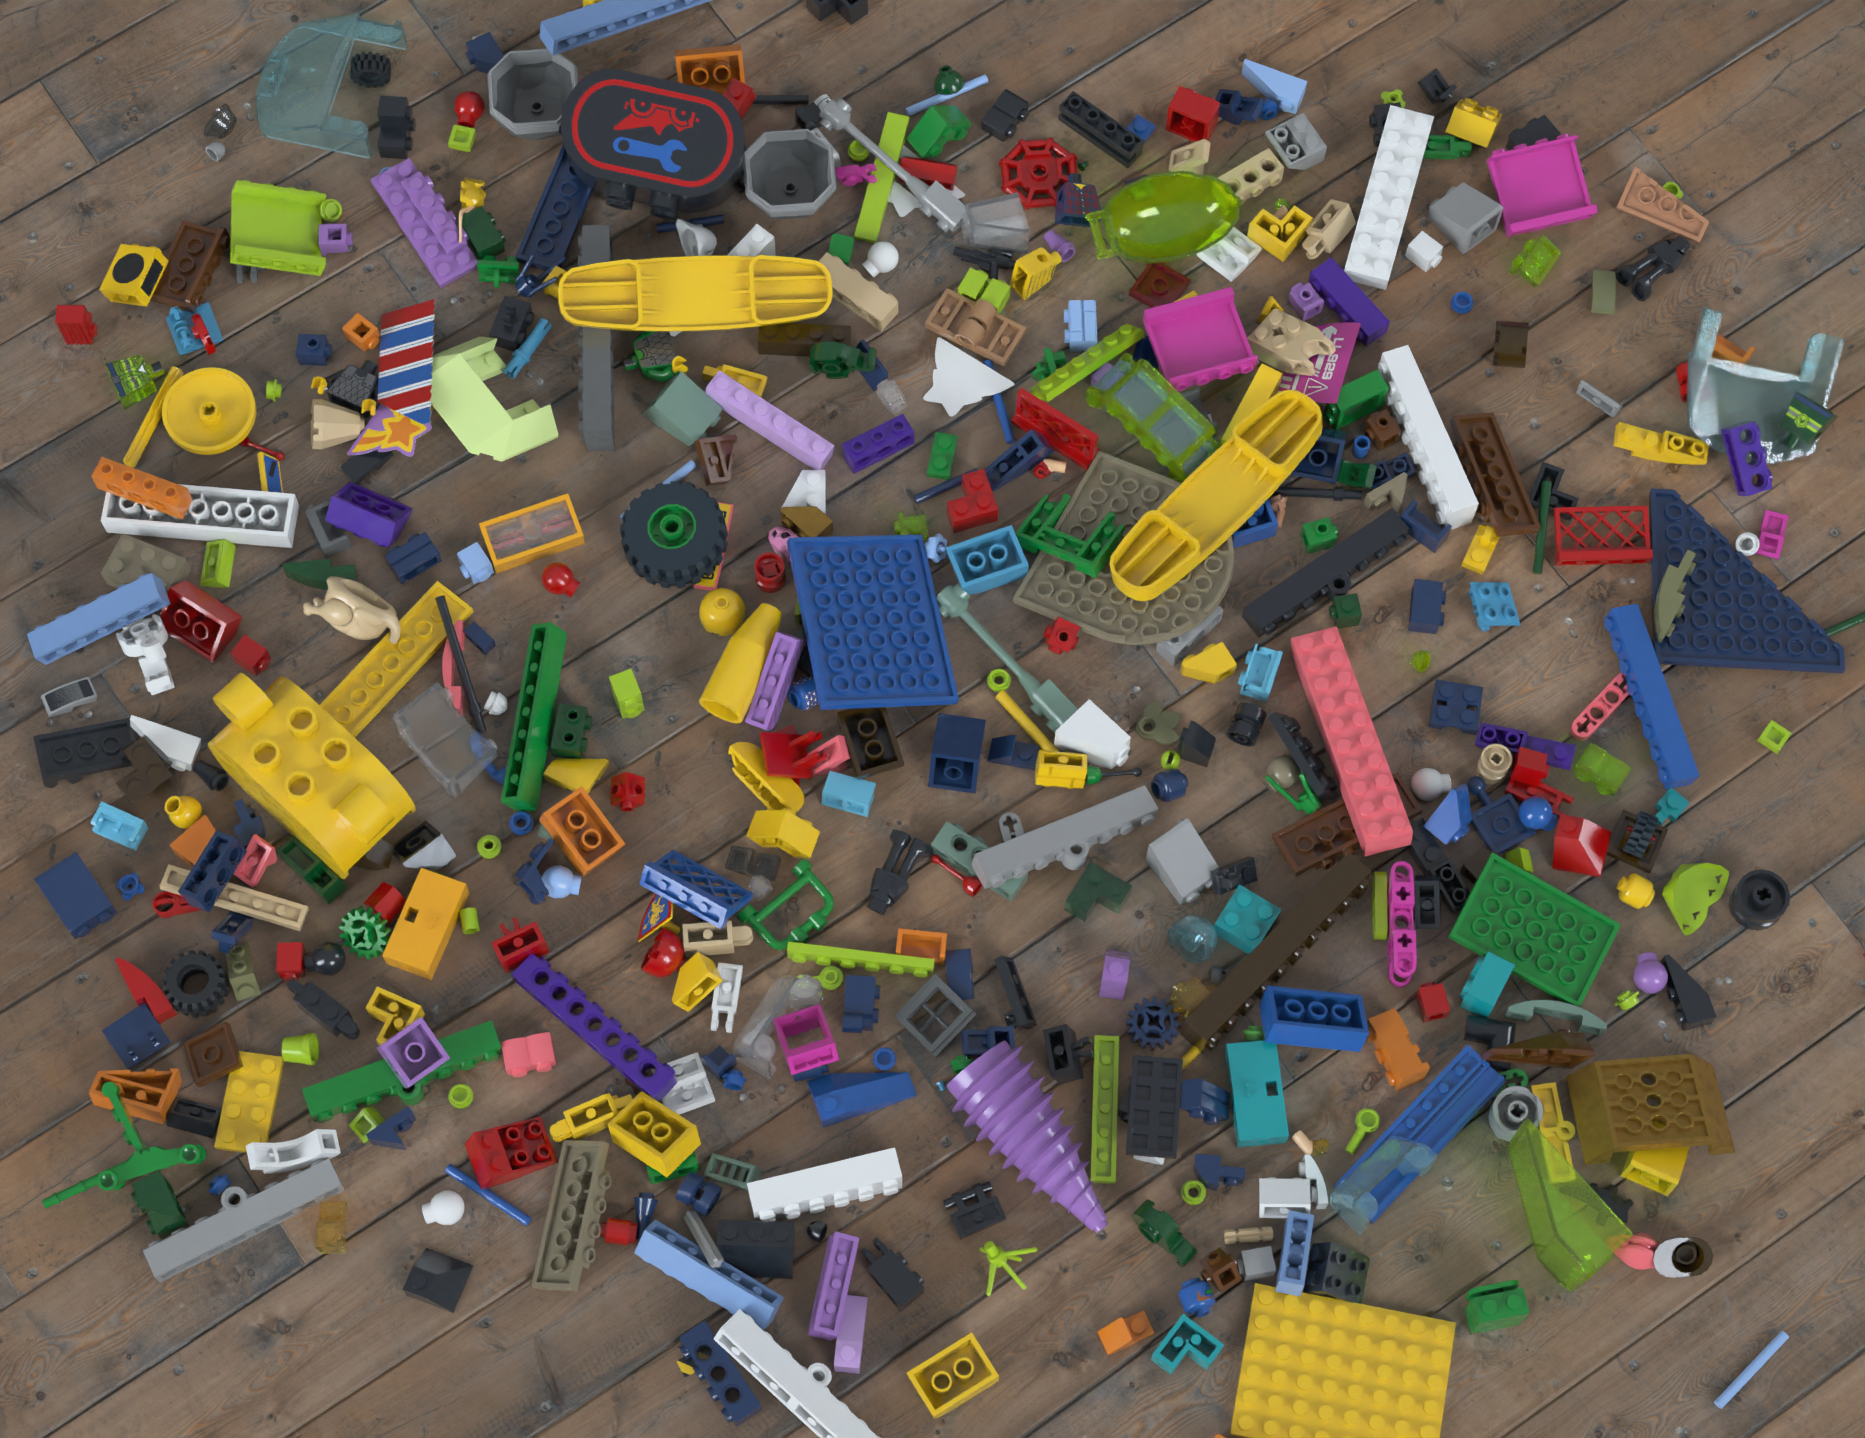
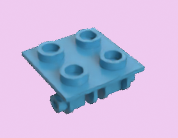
(180, 327)
(1493, 604)

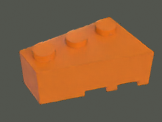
(144, 1093)

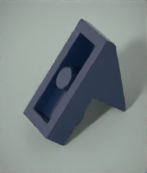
(1009, 752)
(386, 1133)

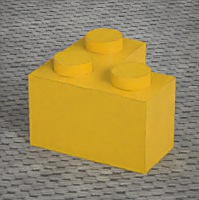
(1277, 235)
(784, 831)
(393, 1011)

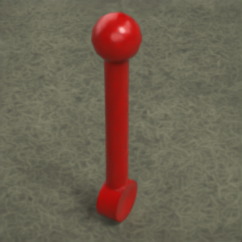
(278, 455)

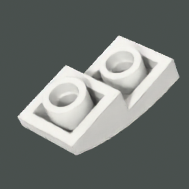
(1309, 1170)

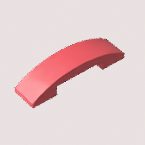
(448, 667)

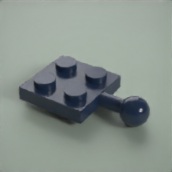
(1498, 820)

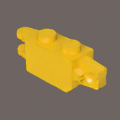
(588, 1117)

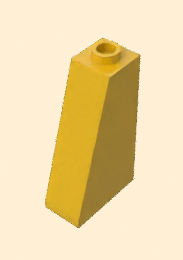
(1263, 387)

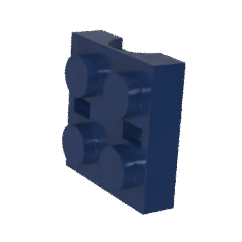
(1454, 711)

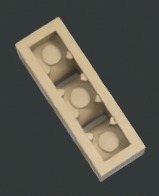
(1254, 170)

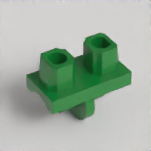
(498, 271)
(1051, 361)

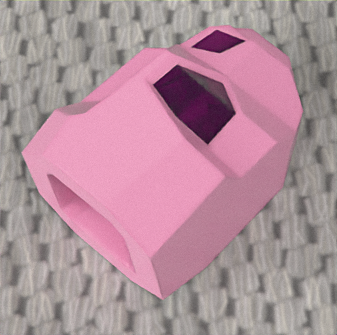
(778, 538)

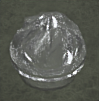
(760, 887)

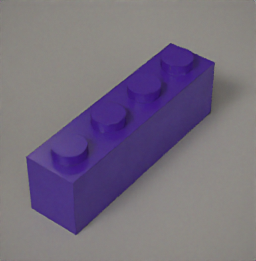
(1348, 301)

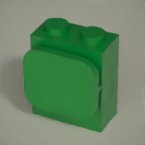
(1495, 1307)

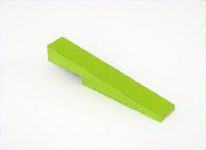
(878, 193)

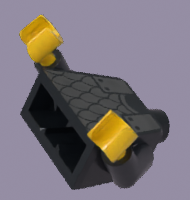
(352, 388)

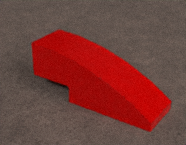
(146, 991)

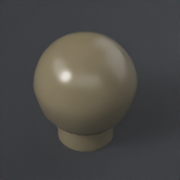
(1282, 770)

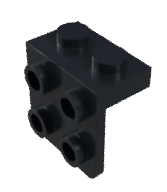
(1336, 1272)

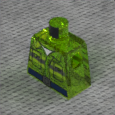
(133, 378)

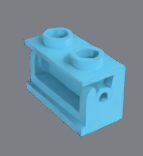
(1260, 672)

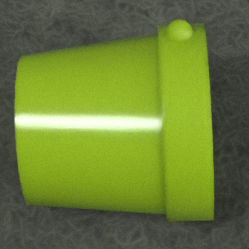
(301, 1049)

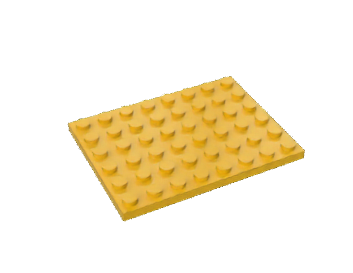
(1340, 1370)

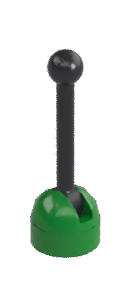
(1094, 774)

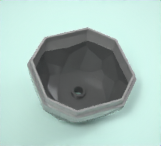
(528, 82)
(787, 161)

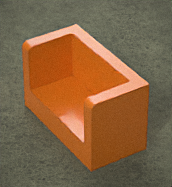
(1728, 351)
(922, 944)

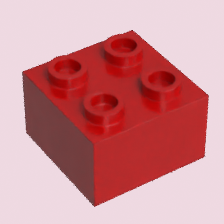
(1192, 115)

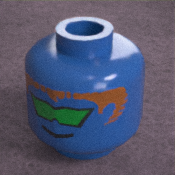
(1196, 1297)

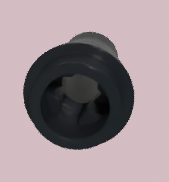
(211, 775)

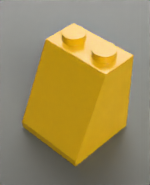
(1656, 1168)

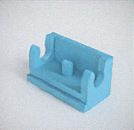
(848, 793)
(119, 826)

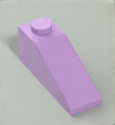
(851, 1335)

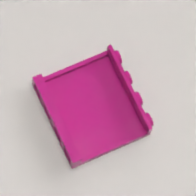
(1540, 185)
(1199, 339)

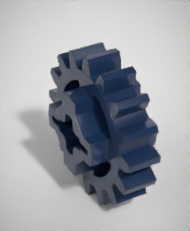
(1159, 1031)

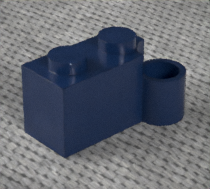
(859, 1004)

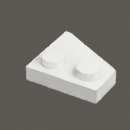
(808, 490)

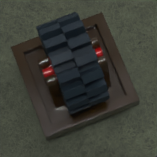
(1637, 840)

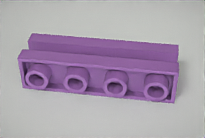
(775, 681)
(833, 1286)

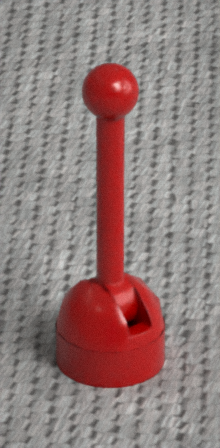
(970, 884)

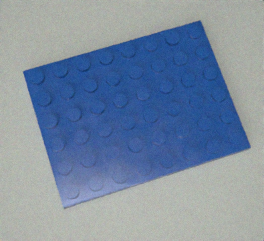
(872, 621)

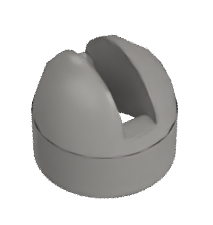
(215, 151)

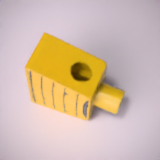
(1033, 271)

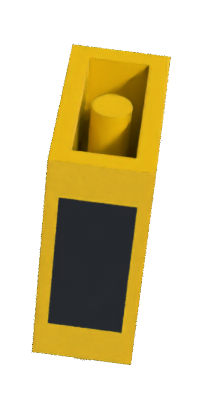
(134, 274)

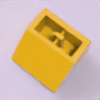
(1474, 122)

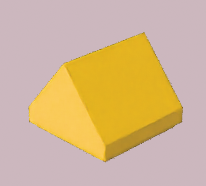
(1269, 306)

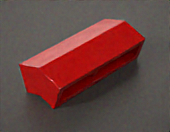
(930, 171)

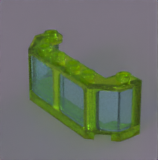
(1155, 415)

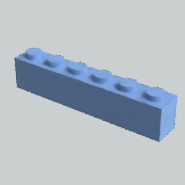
(98, 618)
(721, 1285)

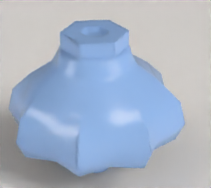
(936, 548)

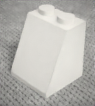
(1093, 734)

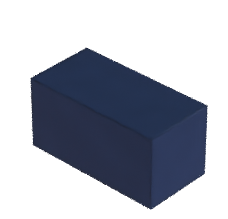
(479, 638)

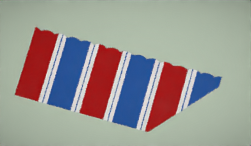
(407, 361)

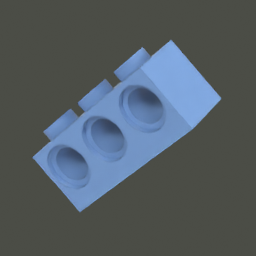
(1294, 1253)

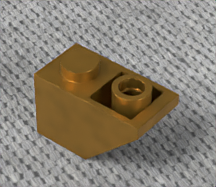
(806, 521)

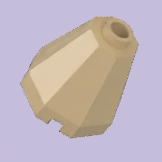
(333, 424)

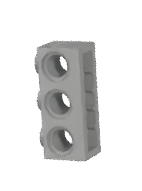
(1178, 647)

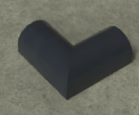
(1557, 499)
(1490, 1032)

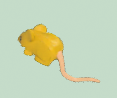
(471, 197)

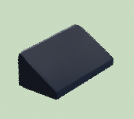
(876, 376)

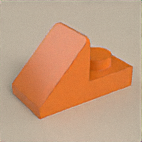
(1125, 1332)

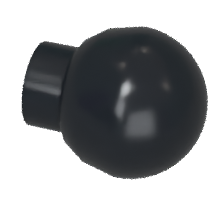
(325, 959)

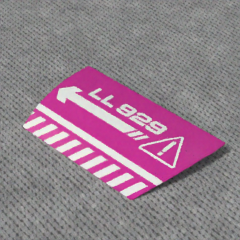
(1330, 369)

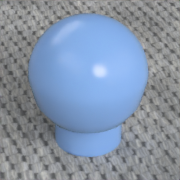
(561, 881)

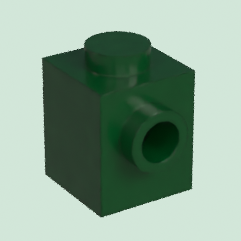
(1345, 611)

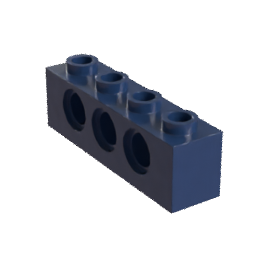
(703, 1337)

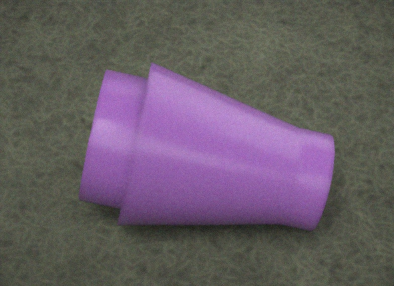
(1060, 244)

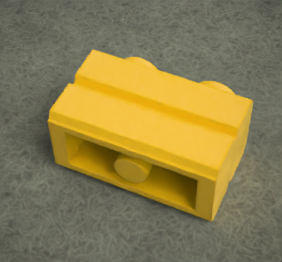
(1061, 769)

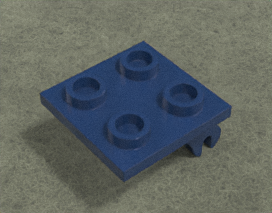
(529, 876)
(136, 1036)

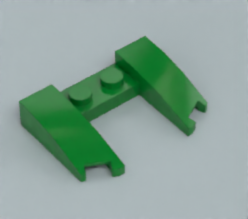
(1089, 556)

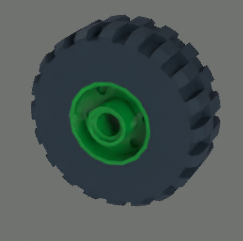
(674, 534)

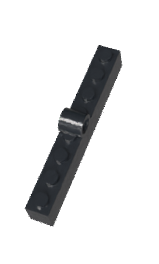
(1325, 573)

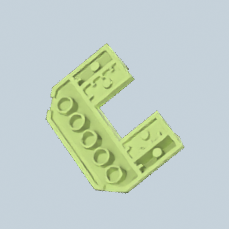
(476, 413)

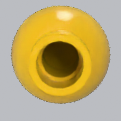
(183, 810)

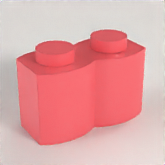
(529, 1054)

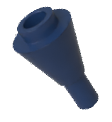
(644, 1209)

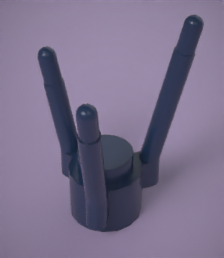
(528, 284)

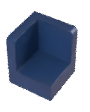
(719, 1062)

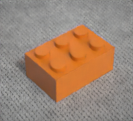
(582, 831)

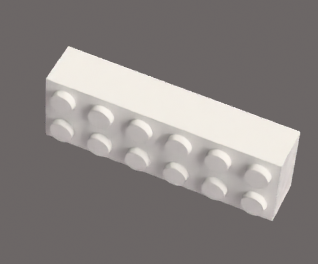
(825, 1186)

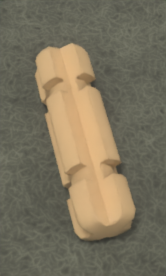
(1248, 1235)

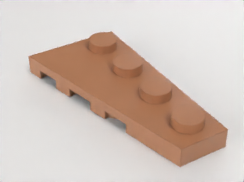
(1656, 205)

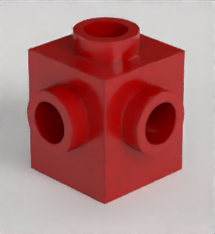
(1069, 632)
(627, 791)

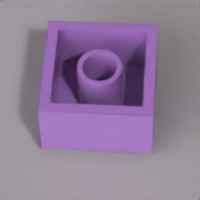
(413, 1052)

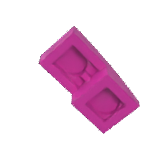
(1772, 534)

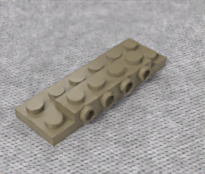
(573, 1216)

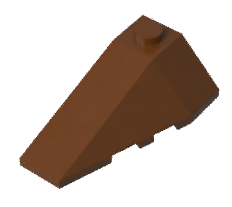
(1553, 1049)

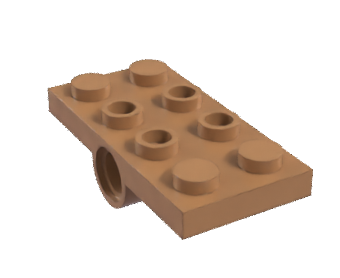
(975, 326)

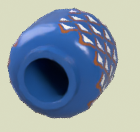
(803, 693)

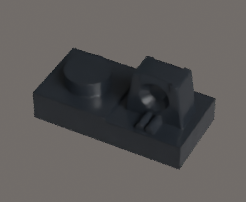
(1234, 874)

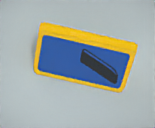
(269, 473)

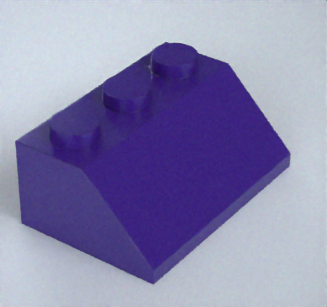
(367, 514)

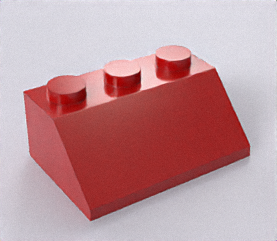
(199, 620)

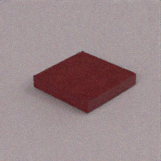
(1159, 285)

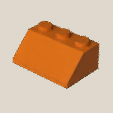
(710, 66)

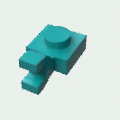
(1670, 806)

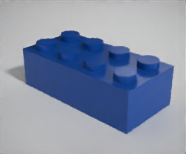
(1313, 1018)

